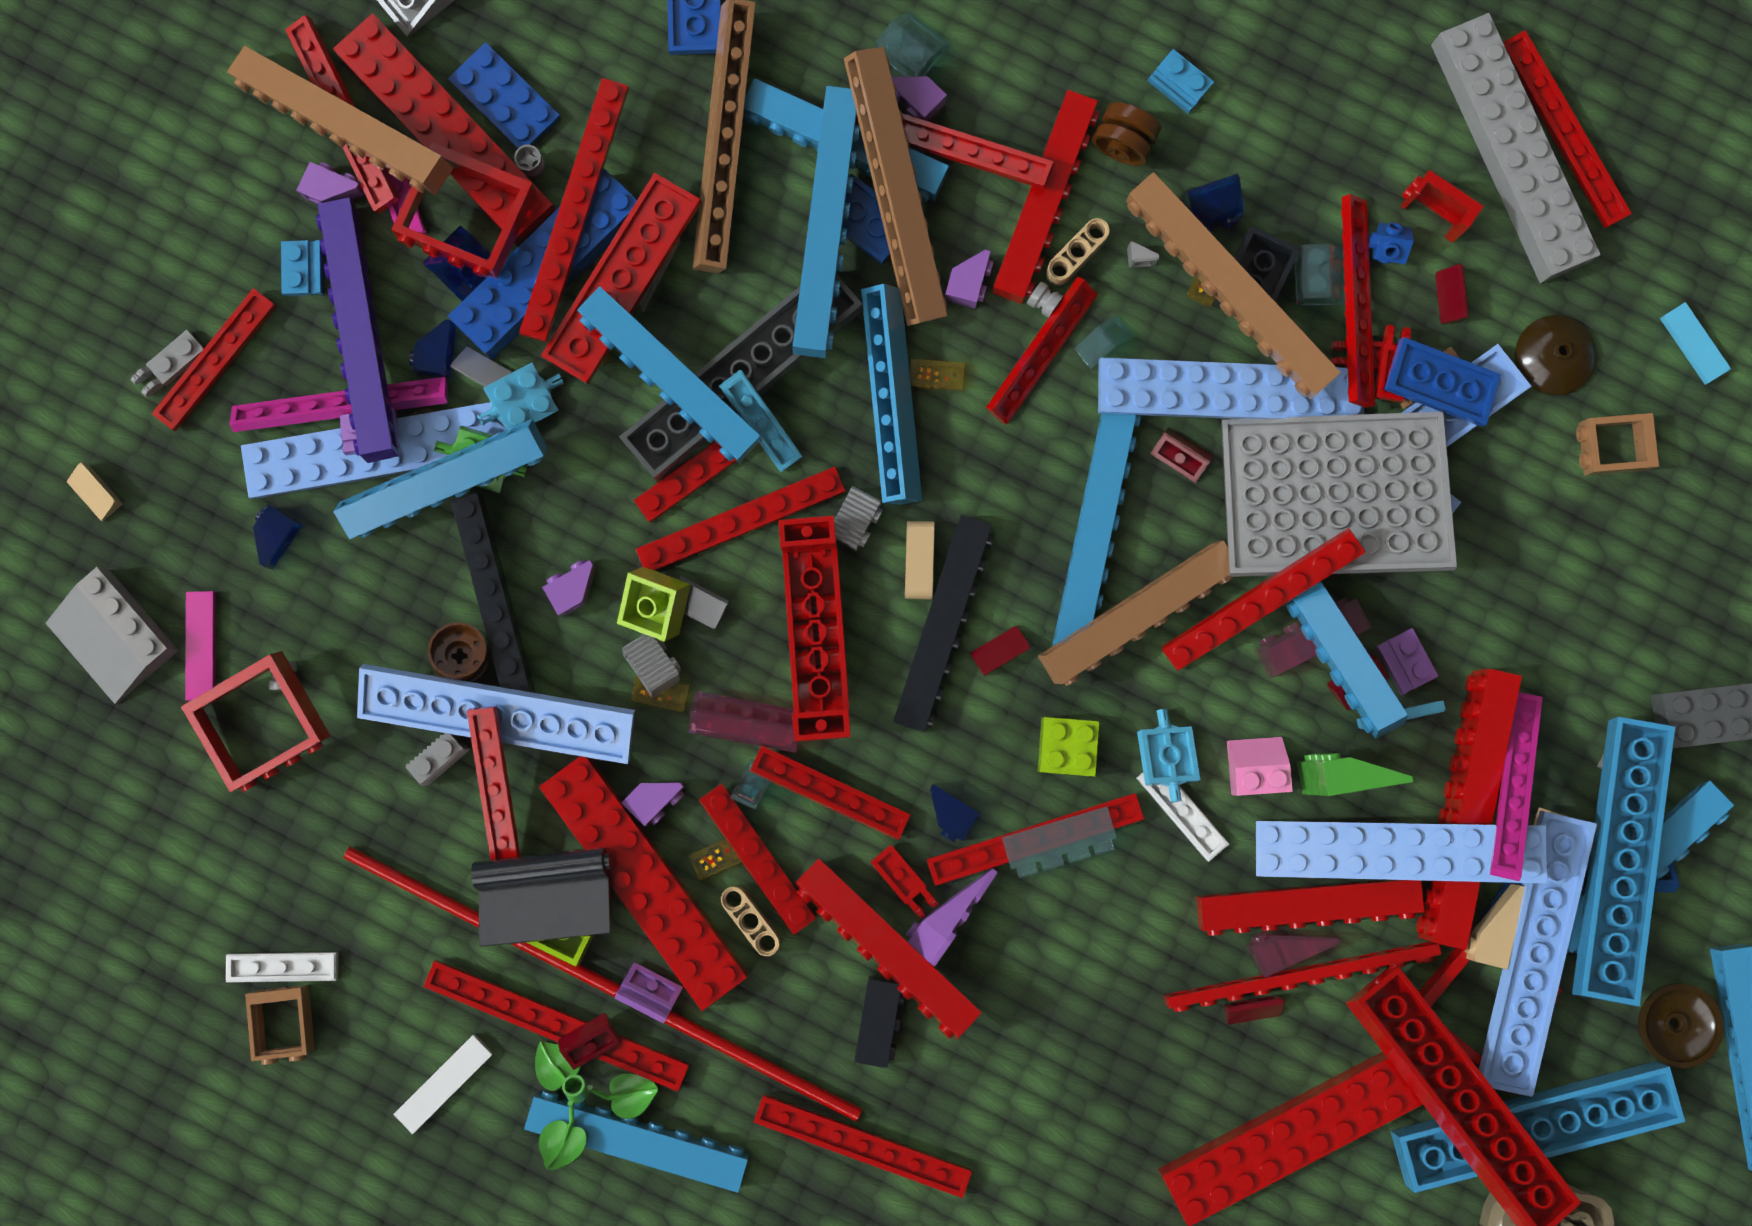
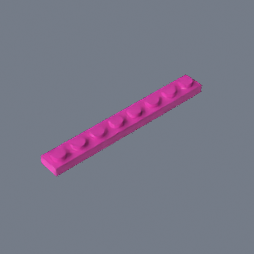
(332, 405)
(1516, 790)

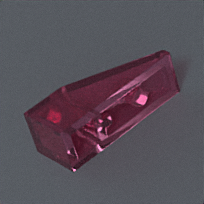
(1278, 950)

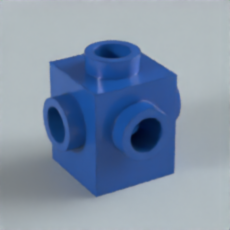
(1391, 243)

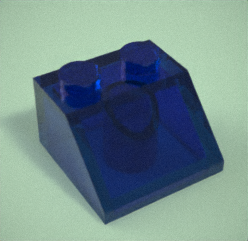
(1216, 202)
(458, 280)

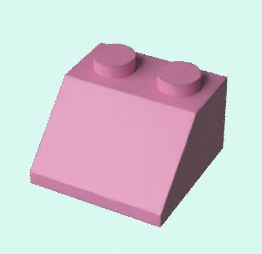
(1258, 766)

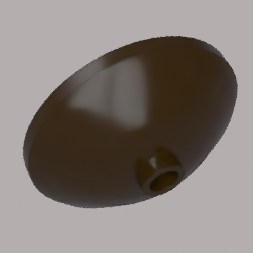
(1543, 365)
(1696, 1030)

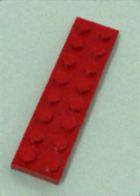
(624, 272)

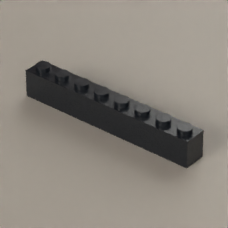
(492, 593)
(942, 624)

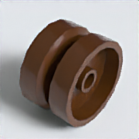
(1126, 134)

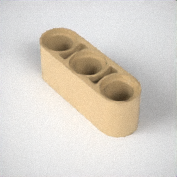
(1083, 241)
(919, 560)
(752, 934)

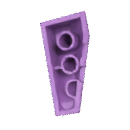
(938, 928)

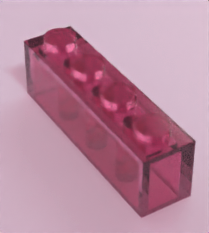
(1293, 648)
(742, 721)

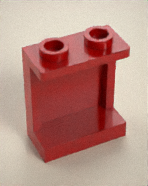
(1443, 200)

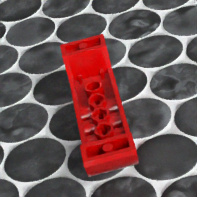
(815, 629)

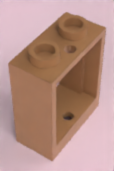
(1644, 444)
(257, 1029)

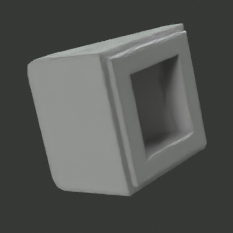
(1140, 256)

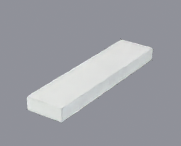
(1188, 820)
(282, 967)
(443, 1083)

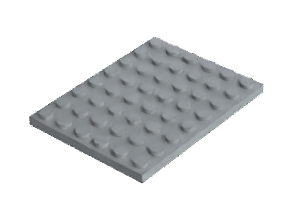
(1317, 475)

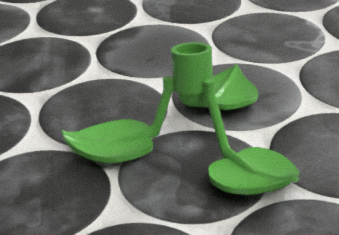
(563, 1143)

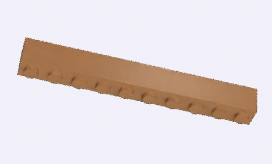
(340, 120)
(723, 136)
(895, 185)
(1231, 286)

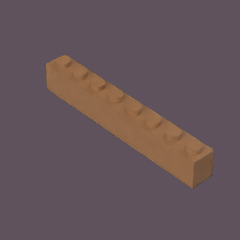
(1136, 614)

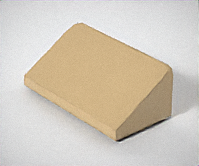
(94, 491)

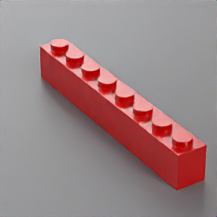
(1042, 205)
(1309, 904)
(888, 949)

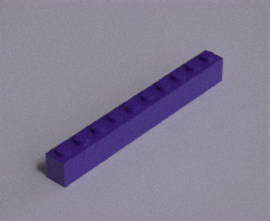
(357, 331)

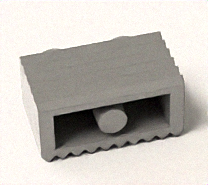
(855, 518)
(651, 664)
(437, 758)

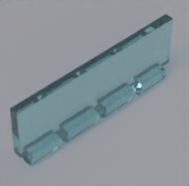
(1066, 836)

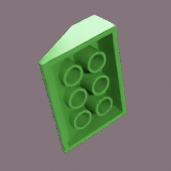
(1333, 775)

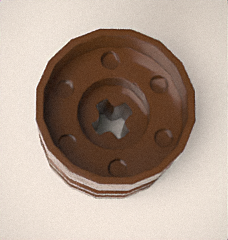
(455, 641)

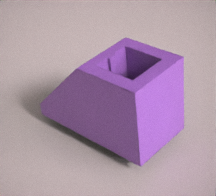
(919, 96)
(323, 185)
(966, 280)
(572, 589)
(651, 798)

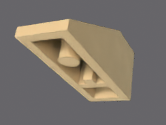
(1495, 934)

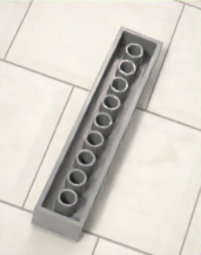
(1514, 148)

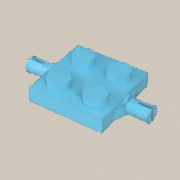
(520, 397)
(1168, 755)

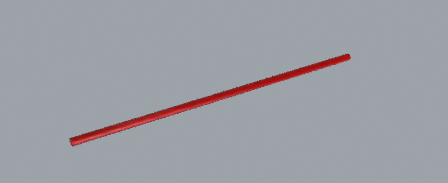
(611, 988)

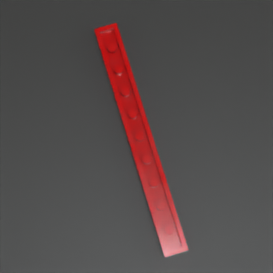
(574, 210)
(1290, 978)
(550, 1022)

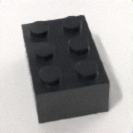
(1266, 260)

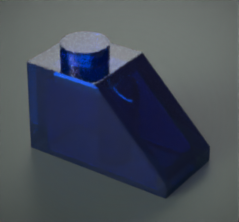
(434, 351)
(273, 535)
(952, 814)

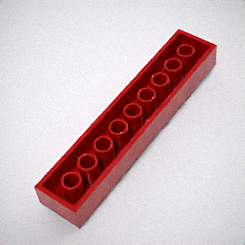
(434, 117)
(1471, 795)
(645, 882)
(1462, 1101)
(1287, 1138)

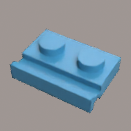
(1180, 81)
(301, 268)

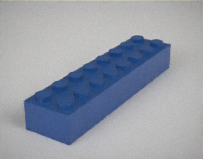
(498, 306)

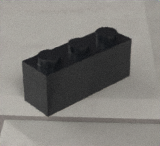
(879, 1022)

